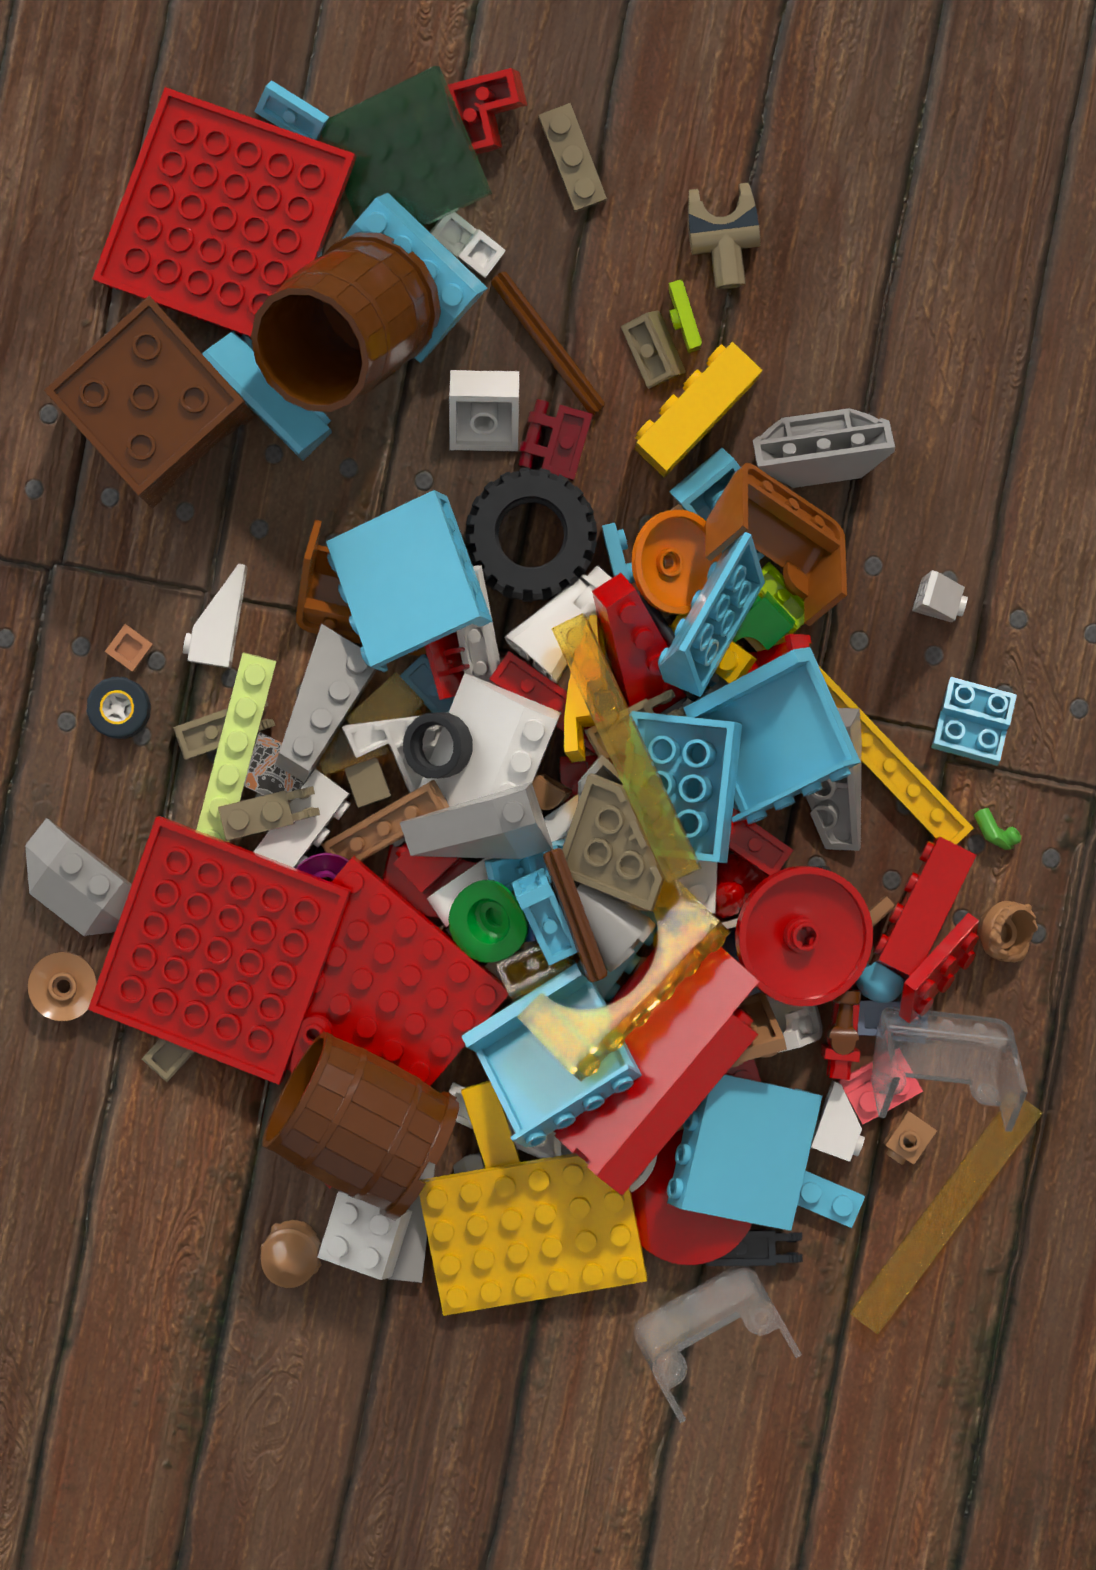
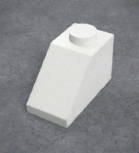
(837, 1126)

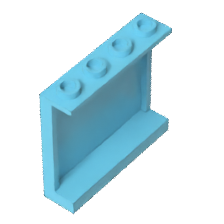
(407, 579)
(788, 733)
(530, 1080)
(745, 1152)

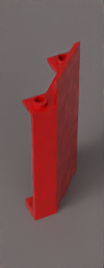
(681, 1059)

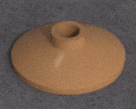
(44, 986)

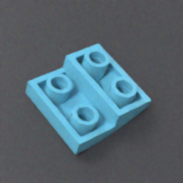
(974, 721)

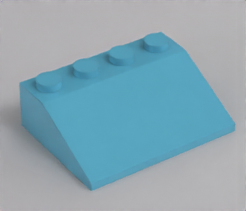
(455, 283)
(713, 618)
(699, 773)

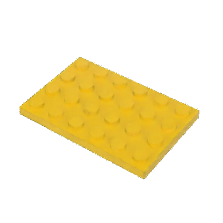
(528, 1234)

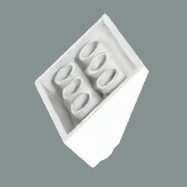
(506, 736)

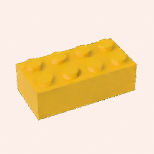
(698, 409)

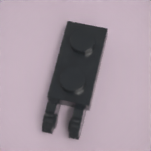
(760, 1250)

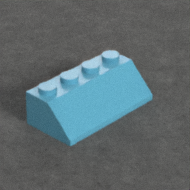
(295, 426)

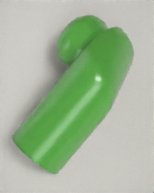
(995, 834)

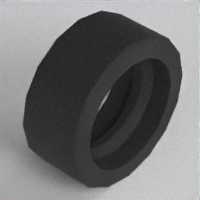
(414, 751)

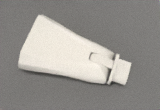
(534, 635)

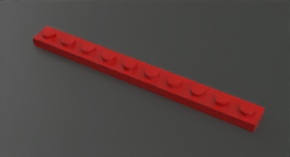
(746, 839)

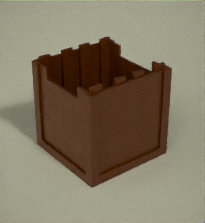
(148, 401)

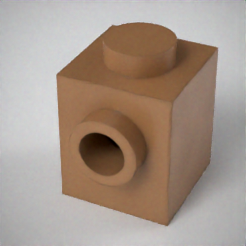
(908, 1138)

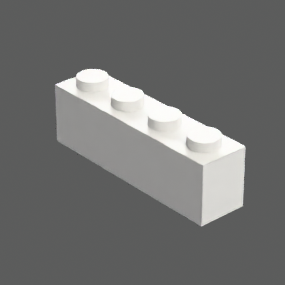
(292, 842)

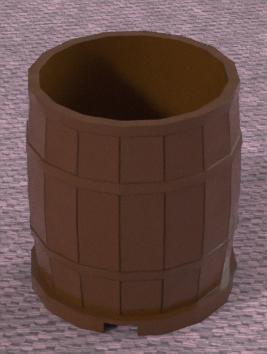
(345, 322)
(360, 1124)

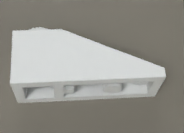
(940, 597)
(217, 627)

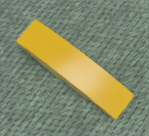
(576, 711)

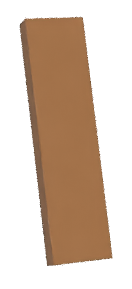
(384, 826)

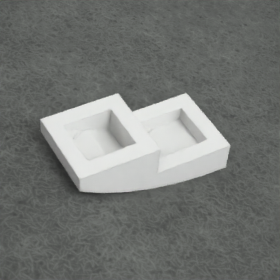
(467, 243)

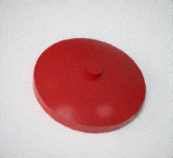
(804, 935)
(677, 1233)

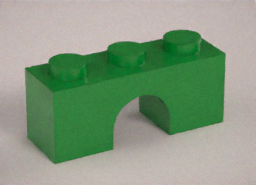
(765, 621)

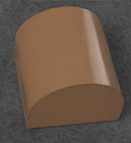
(550, 792)

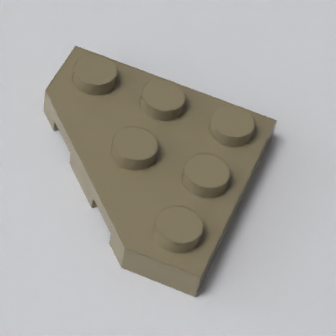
(610, 847)

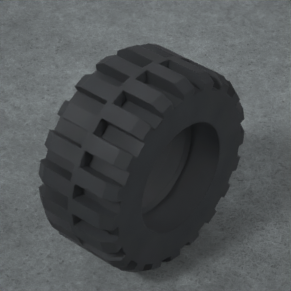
(522, 488)

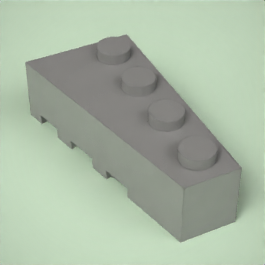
(326, 697)

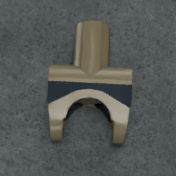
(724, 236)

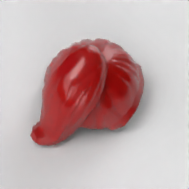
(734, 884)

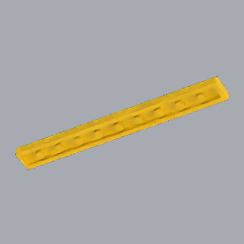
(898, 772)

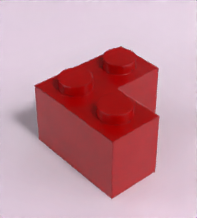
(481, 99)

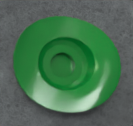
(487, 921)

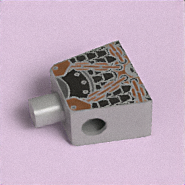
(264, 775)

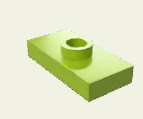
(683, 317)

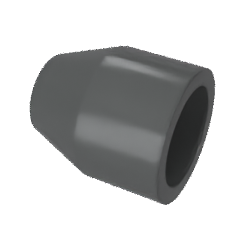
(469, 1163)

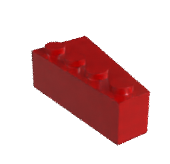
(632, 643)
(924, 907)

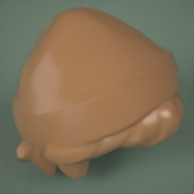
(1007, 930)
(290, 1253)

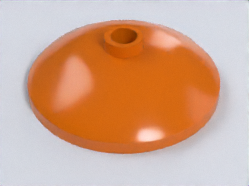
(682, 542)

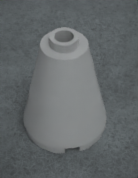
(614, 925)

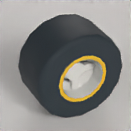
(110, 699)

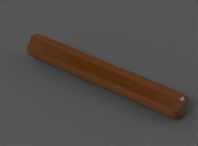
(574, 915)

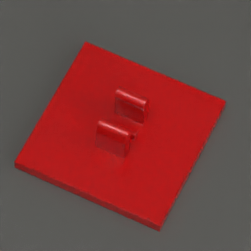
(446, 664)

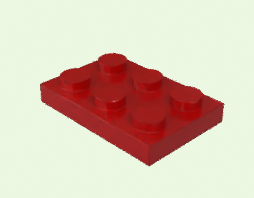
(939, 968)

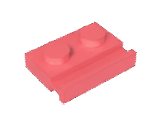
(861, 1094)

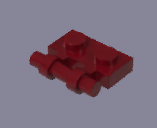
(565, 443)

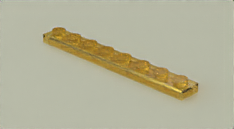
(626, 748)
(941, 1218)

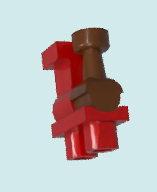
(842, 1035)

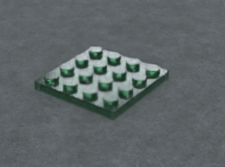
(410, 147)

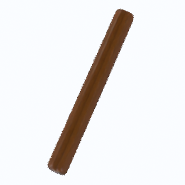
(547, 343)

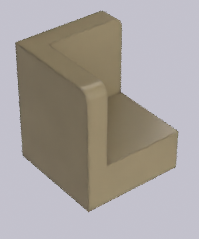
(367, 782)

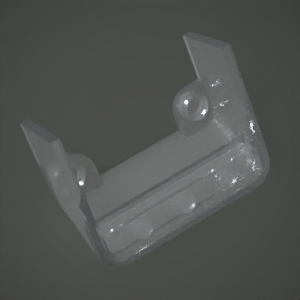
(949, 1050)
(700, 1313)

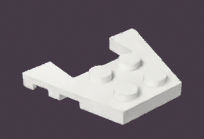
(372, 735)

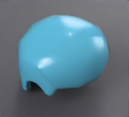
(880, 983)

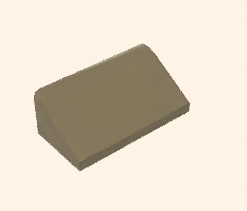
(653, 349)

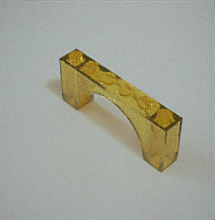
(588, 1036)

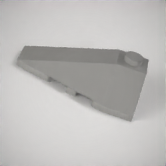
(838, 805)
(488, 827)

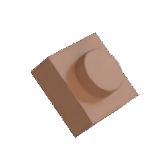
(129, 648)

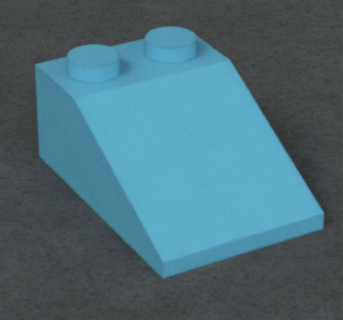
(706, 484)

